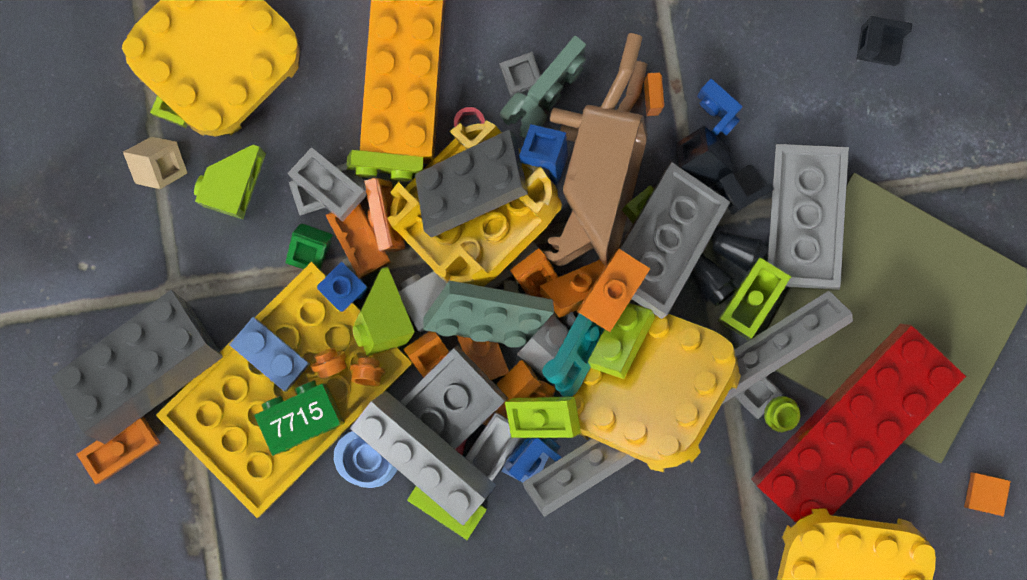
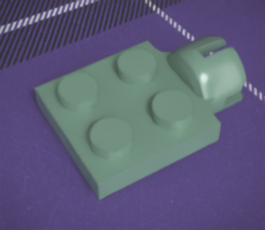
(547, 88)

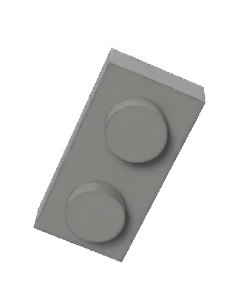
(327, 184)

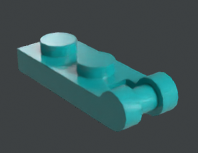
(571, 361)

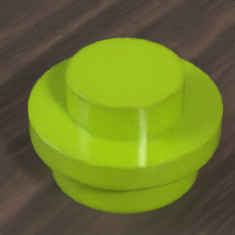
(782, 414)

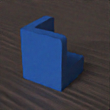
(545, 149)

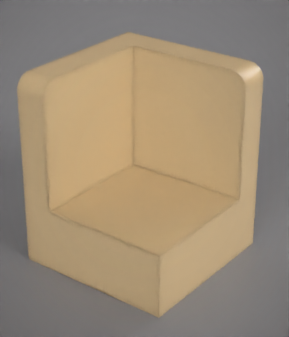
(155, 162)

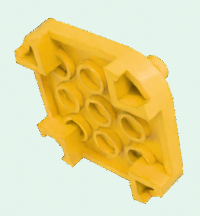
(212, 58)
(488, 243)
(665, 396)
(854, 550)

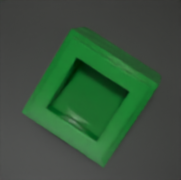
(308, 246)

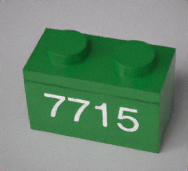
(298, 418)

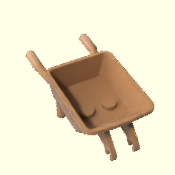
(602, 164)

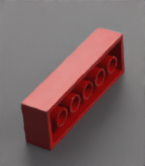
(859, 425)

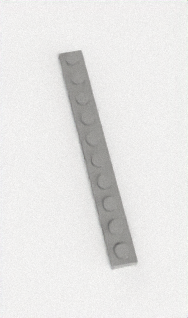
(756, 360)

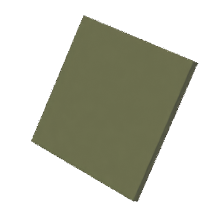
(918, 274)

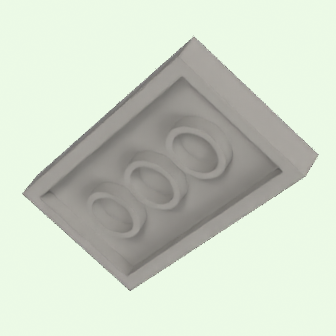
(808, 214)
(672, 235)

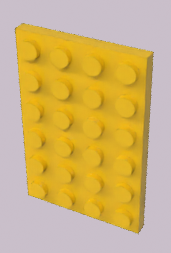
(219, 405)

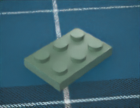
(487, 314)

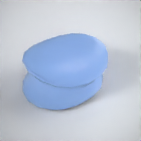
(361, 463)

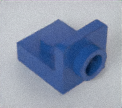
(719, 102)
(342, 287)
(527, 456)

